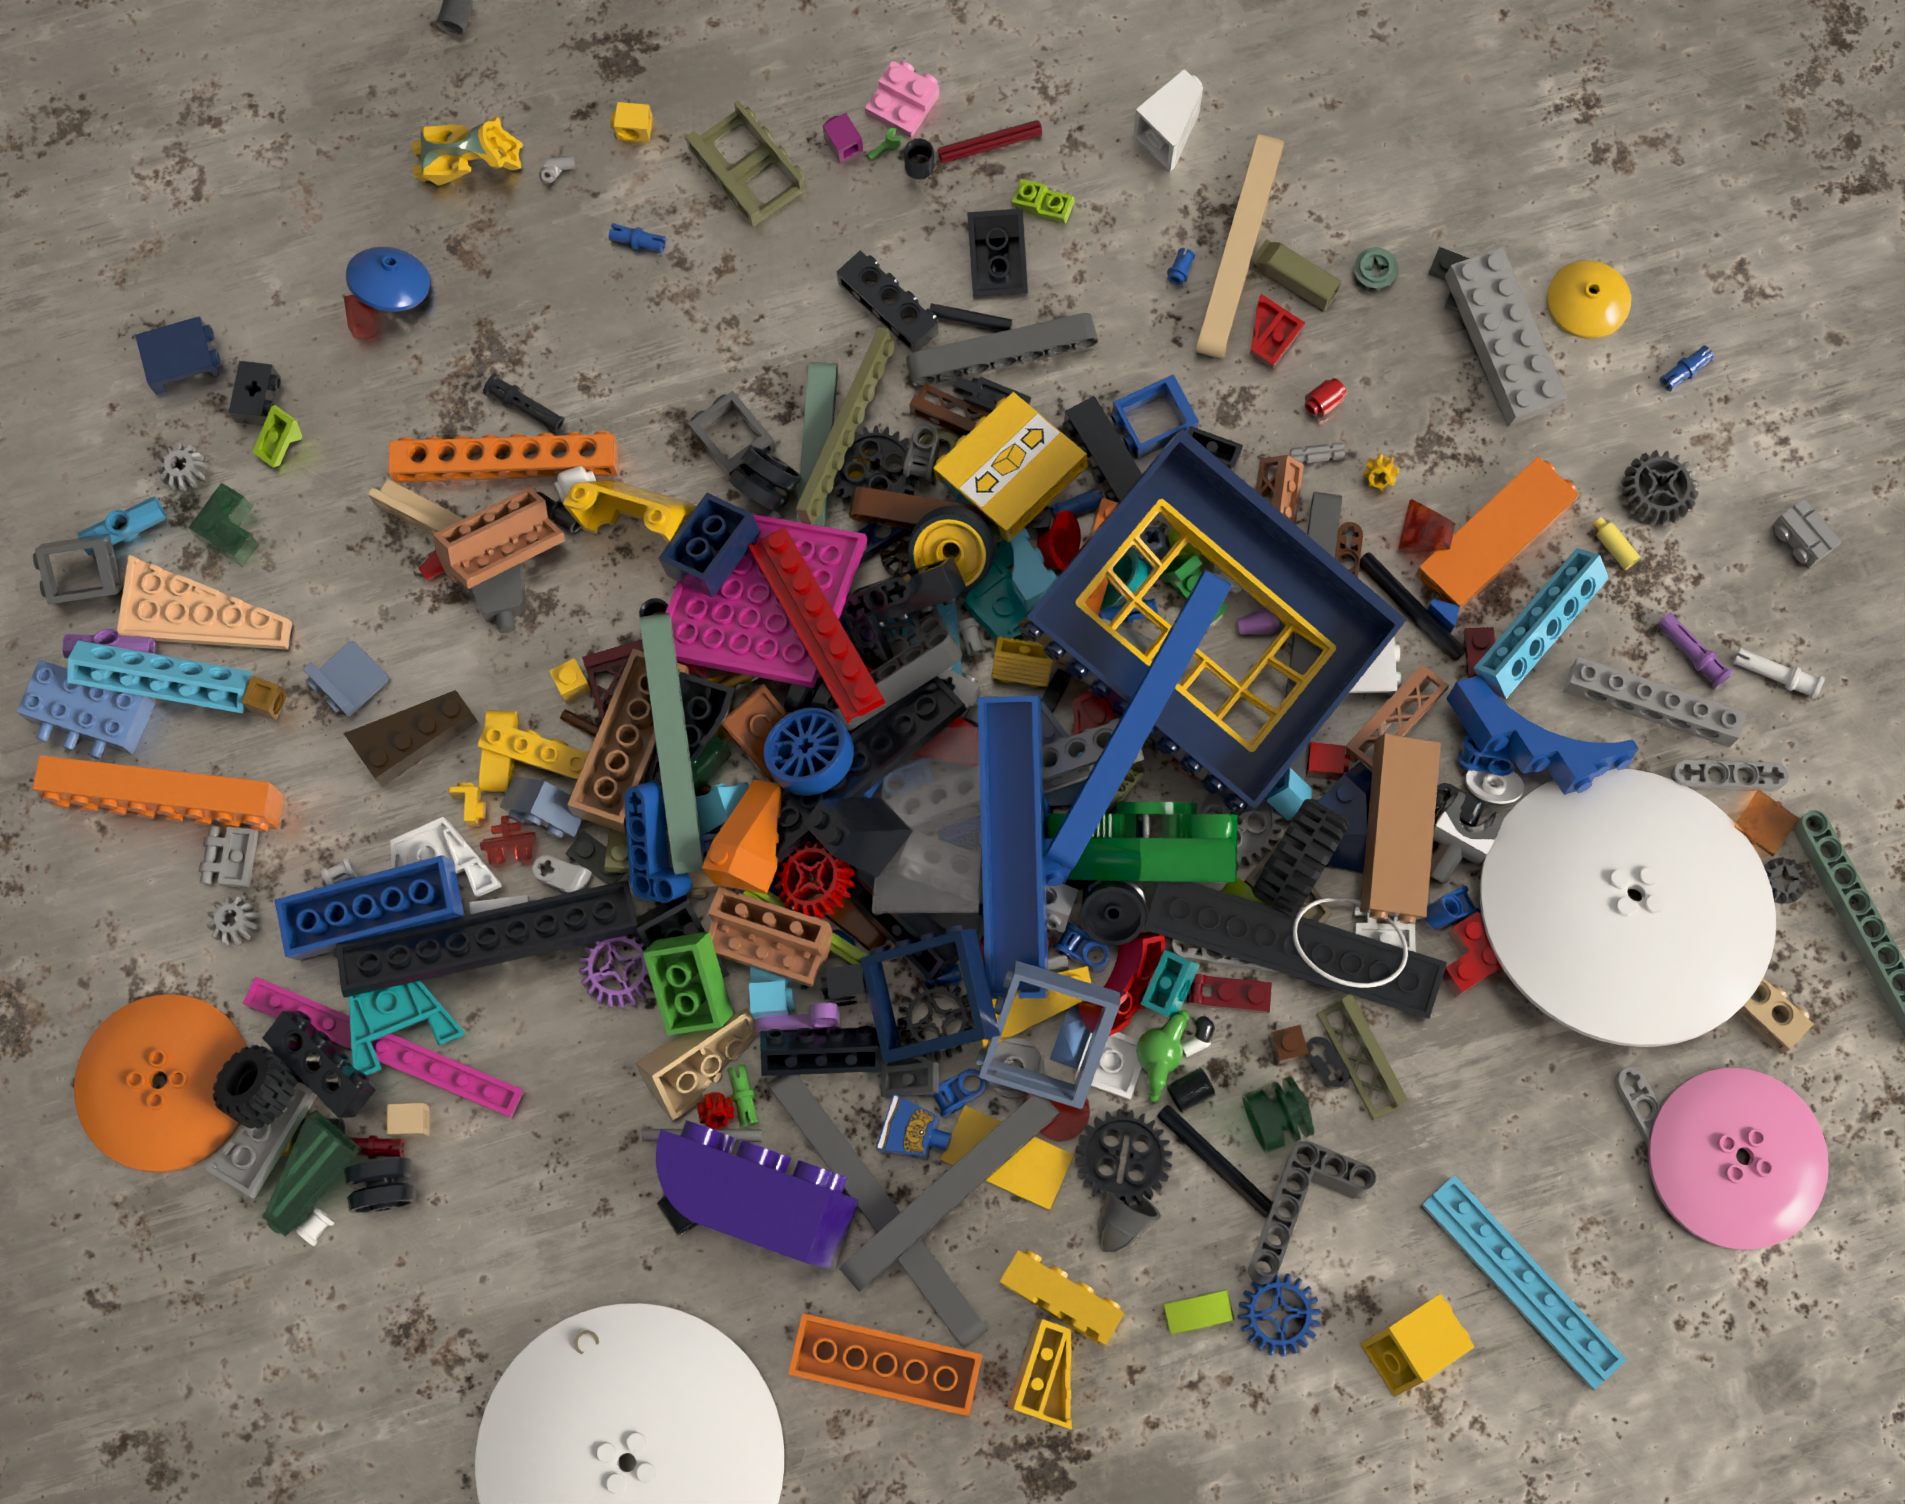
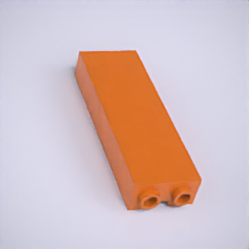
(1498, 533)

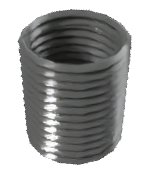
(454, 16)

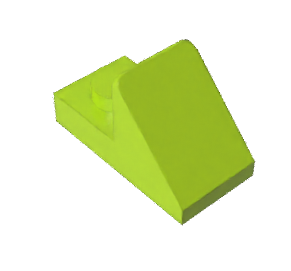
(275, 436)

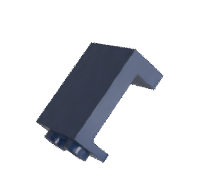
(177, 352)

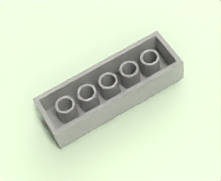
(1505, 336)

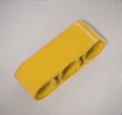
(497, 770)

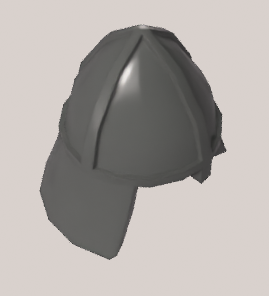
(1121, 1224)

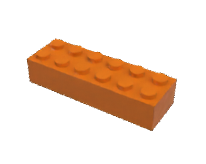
(885, 1364)

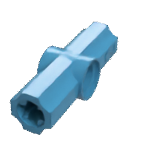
(137, 517)

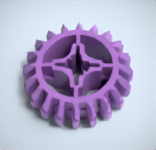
(607, 974)

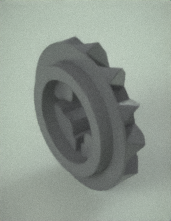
(1792, 870)

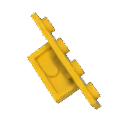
(533, 749)

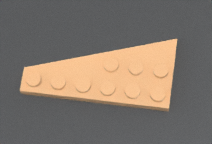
(188, 612)

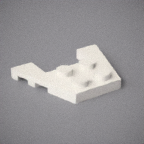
(443, 839)

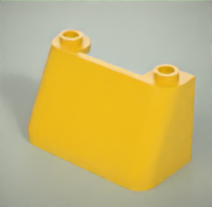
(602, 502)

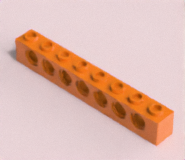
(488, 467)

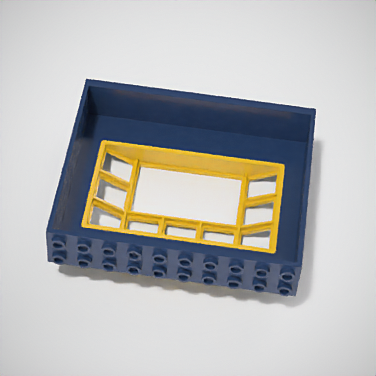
(1267, 560)

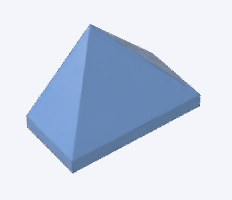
(1071, 1039)

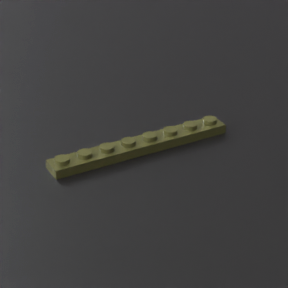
(846, 423)

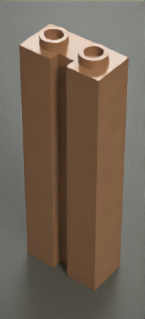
(1400, 828)

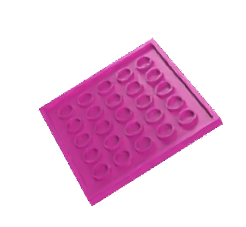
(744, 622)

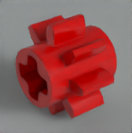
(715, 1110)

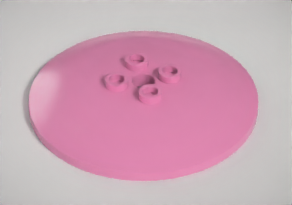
(1698, 1169)

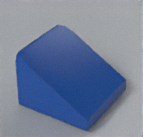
(1444, 612)

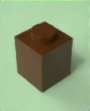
(1288, 1045)

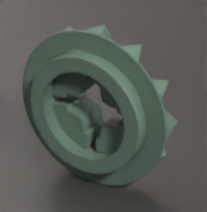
(1384, 260)

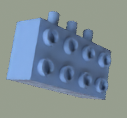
(84, 711)

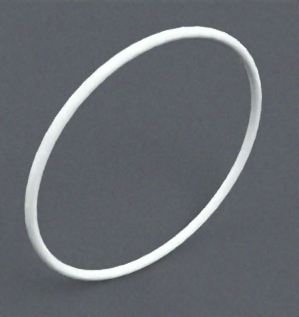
(1343, 982)

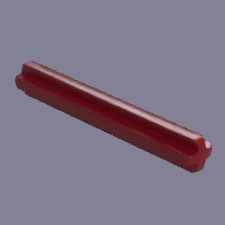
(989, 141)

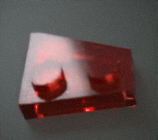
(1425, 530)

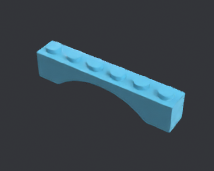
(1029, 574)

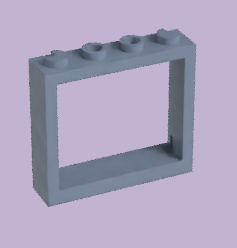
(1034, 1082)

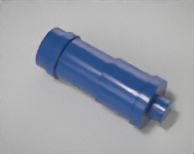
(1079, 504)

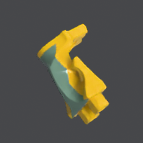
(448, 159)

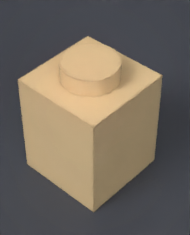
(407, 1120)

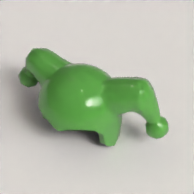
(1161, 1052)

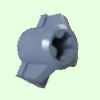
(1156, 542)

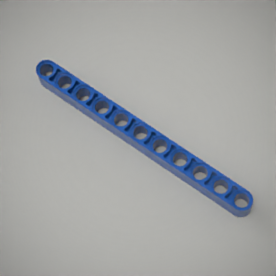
(1138, 719)

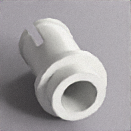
(971, 636)

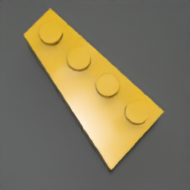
(1062, 1298)

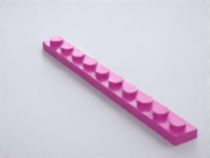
(392, 1050)

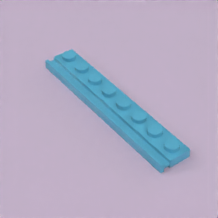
(1524, 1282)

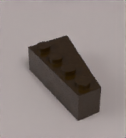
(410, 735)

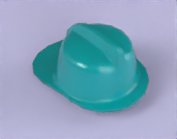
(1131, 572)

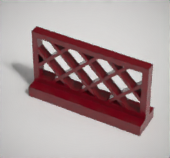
(614, 658)

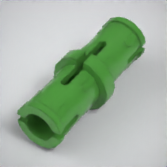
(742, 1095)

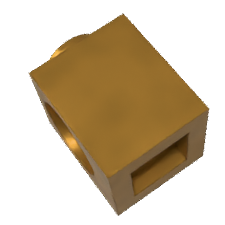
(264, 698)

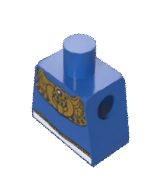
(910, 1131)

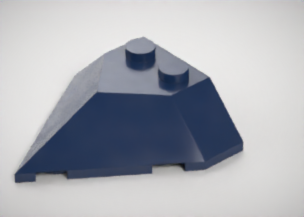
(1351, 800)

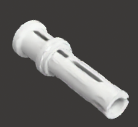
(1792, 678)

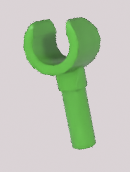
(888, 143)

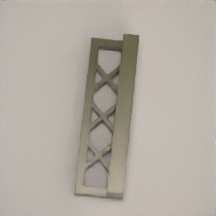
(1372, 1052)

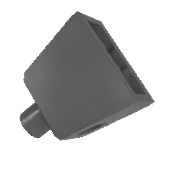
(502, 598)

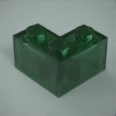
(220, 525)

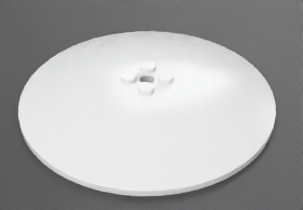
(1617, 964)
(650, 1388)

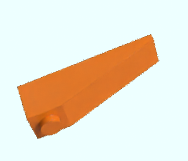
(745, 846)

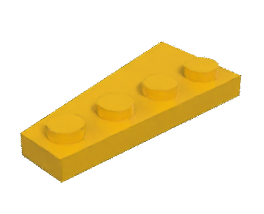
(1031, 1011)

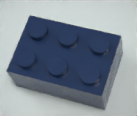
(709, 545)

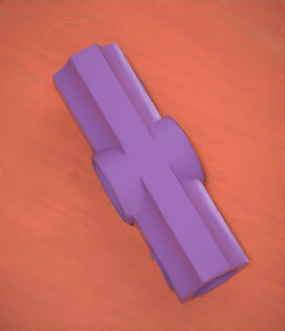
(110, 638)

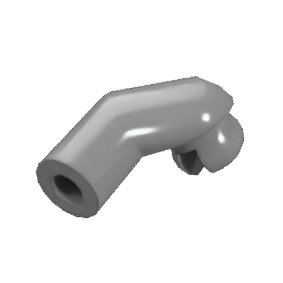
(554, 167)

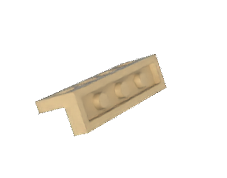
(412, 508)

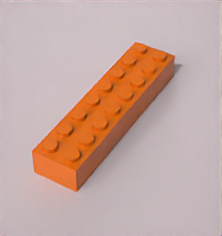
(158, 793)

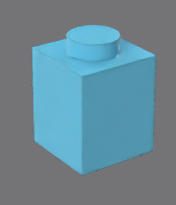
(1289, 794)

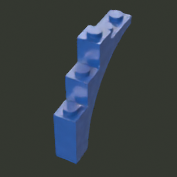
(1533, 748)

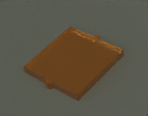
(1766, 823)

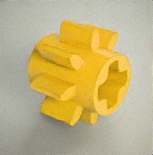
(1381, 471)

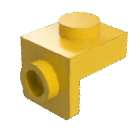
(474, 806)

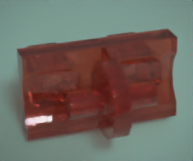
(495, 846)

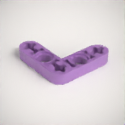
(820, 1017)

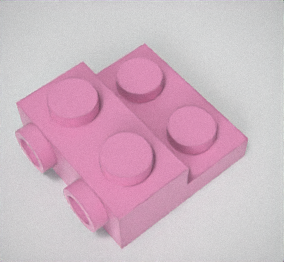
(903, 98)

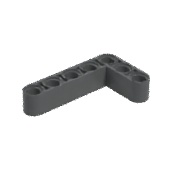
(913, 666)
(1293, 1199)

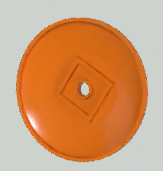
(116, 1091)

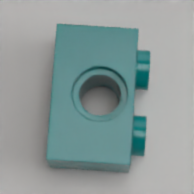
(1170, 984)

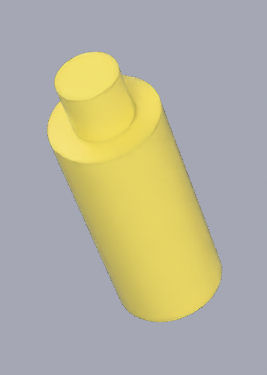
(1616, 543)

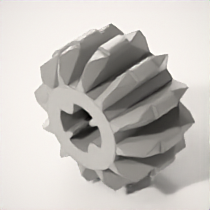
(188, 475)
(222, 925)

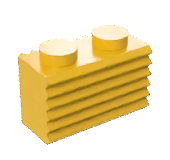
(1021, 663)

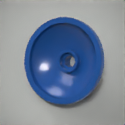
(387, 279)

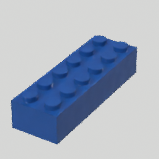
(368, 906)

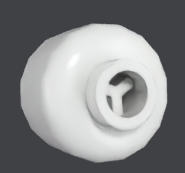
(570, 477)

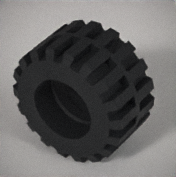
(254, 1087)

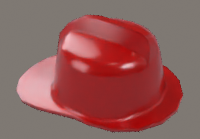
(1061, 541)

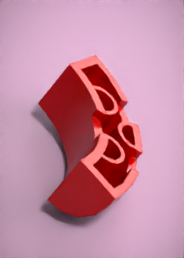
(1130, 977)

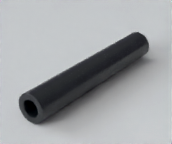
(971, 317)

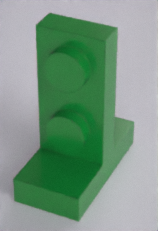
(1183, 575)

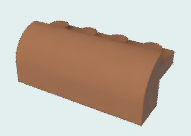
(496, 538)
(769, 936)

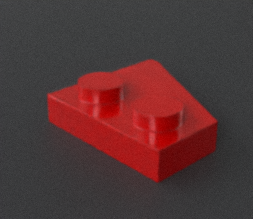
(1273, 331)

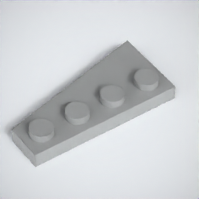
(255, 1151)

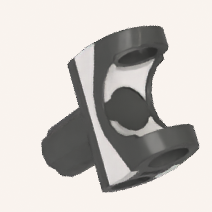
(1459, 839)

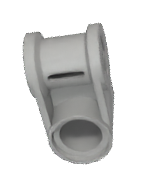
(566, 876)

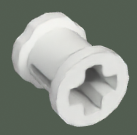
(345, 867)
(314, 1225)

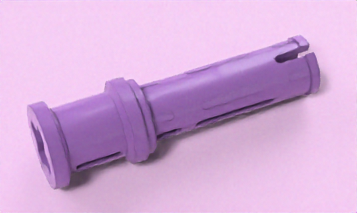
(1704, 660)

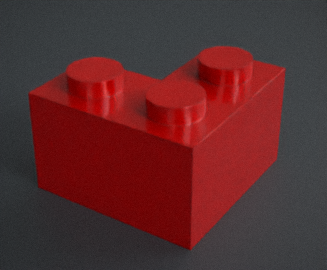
(1477, 958)

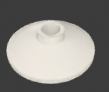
(1495, 788)

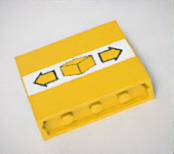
(1012, 465)

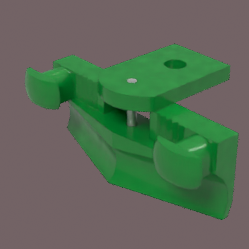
(1190, 848)

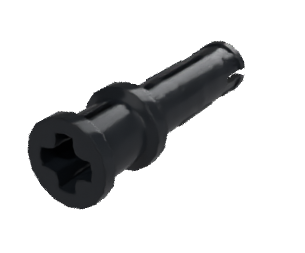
(510, 400)

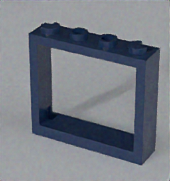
(975, 983)

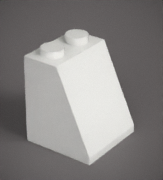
(1168, 118)

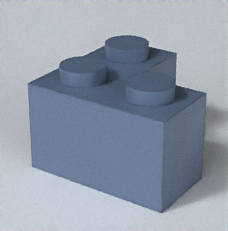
(540, 804)

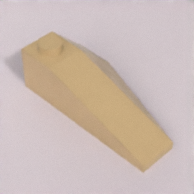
(688, 1065)

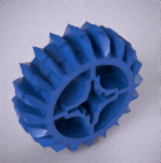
(1279, 1329)

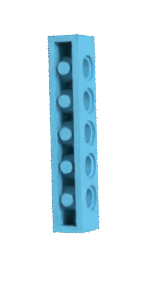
(1542, 622)
(158, 676)

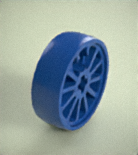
(808, 751)

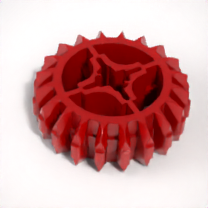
(798, 893)

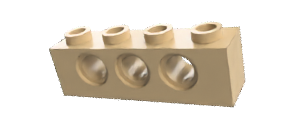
(1759, 1015)

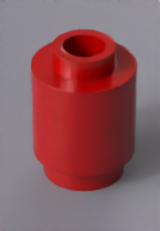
(1325, 397)

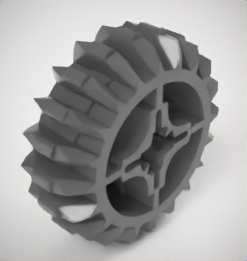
(1646, 470)

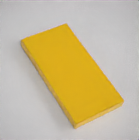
(1030, 1174)

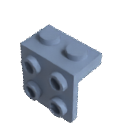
(347, 678)

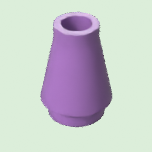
(1259, 623)

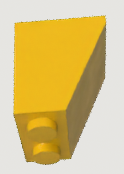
(1417, 1345)

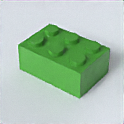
(688, 983)

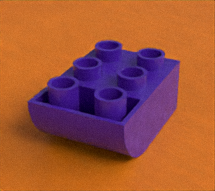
(754, 1196)

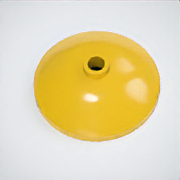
(1587, 313)

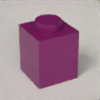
(842, 137)

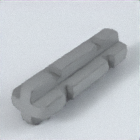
(1318, 453)

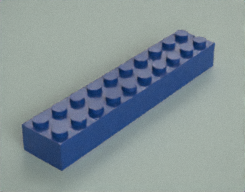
(1012, 839)

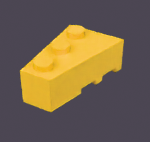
(1044, 1375)

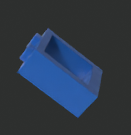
(1166, 387)

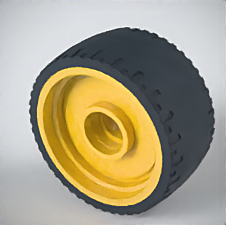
(955, 526)

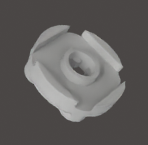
(1028, 1058)

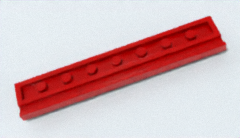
(817, 625)

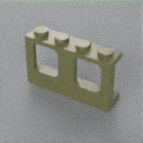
(734, 177)

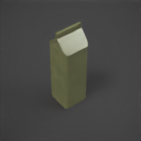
(1297, 273)

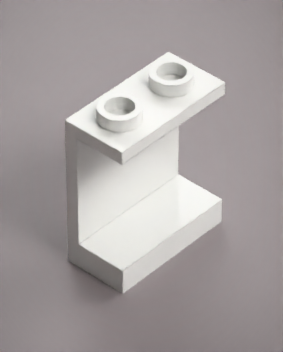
(1382, 673)

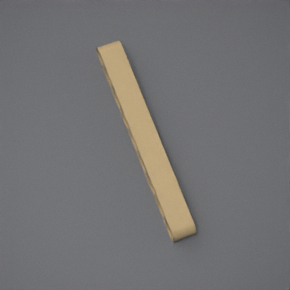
(1240, 246)

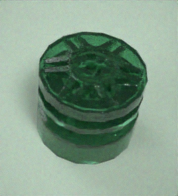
(1278, 1114)

